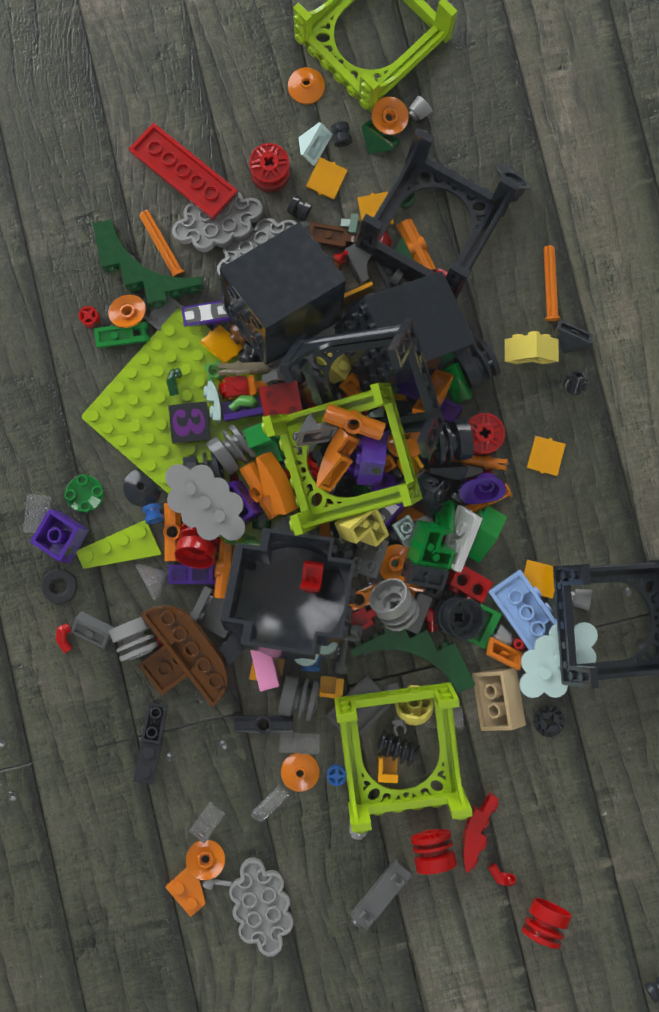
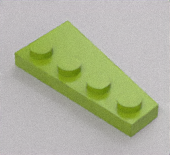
(125, 545)

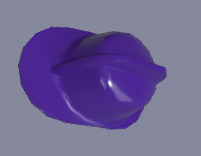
(482, 489)

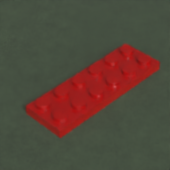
(183, 171)

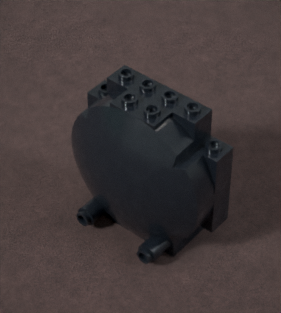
(266, 598)

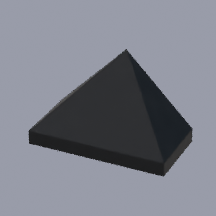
(572, 337)

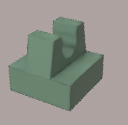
(352, 224)

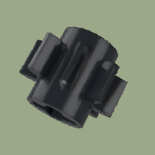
(576, 383)

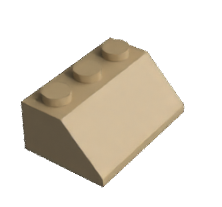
(499, 699)

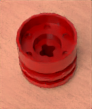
(269, 178)
(495, 436)
(194, 550)
(434, 853)
(545, 926)

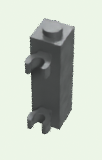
(380, 894)

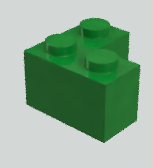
(262, 444)
(487, 533)
(427, 546)

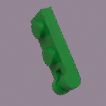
(118, 336)

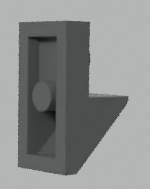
(315, 433)

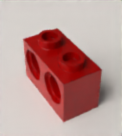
(470, 579)

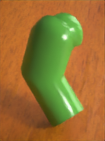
(245, 401)

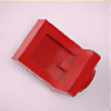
(233, 387)
(312, 576)

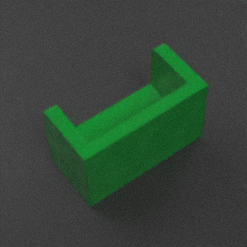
(491, 620)

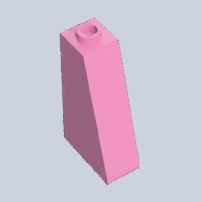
(266, 670)

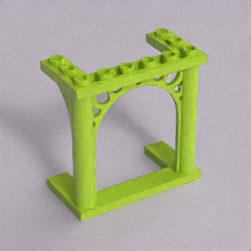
(365, 88)
(312, 516)
(452, 793)

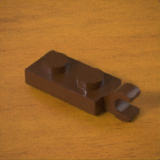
(332, 235)

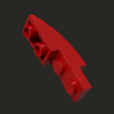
(473, 838)

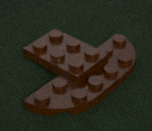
(184, 654)

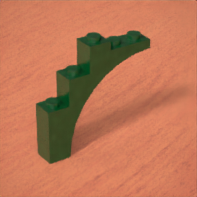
(135, 276)
(445, 658)

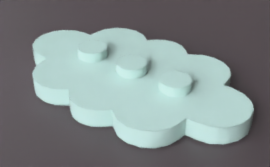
(543, 661)

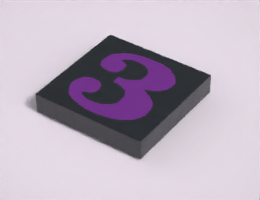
(189, 422)

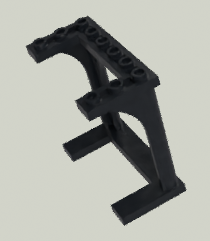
(449, 180)
(402, 343)
(588, 674)

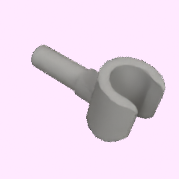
(208, 884)

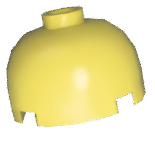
(415, 711)

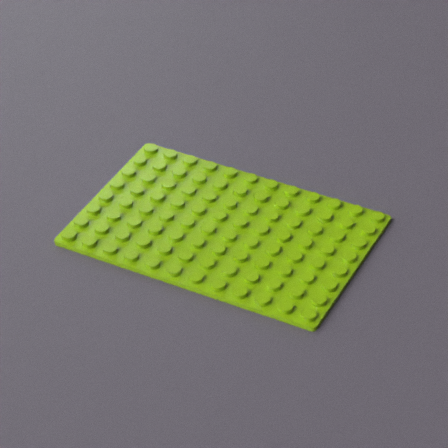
(136, 411)

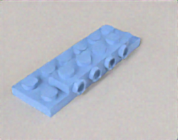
(523, 608)

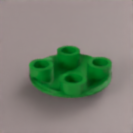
(84, 493)

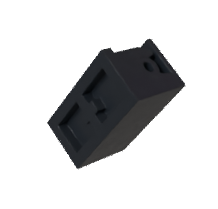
(431, 494)
(424, 575)

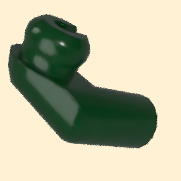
(171, 381)

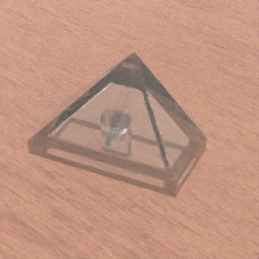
(153, 579)

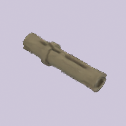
(244, 368)

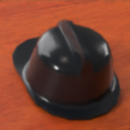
(508, 171)

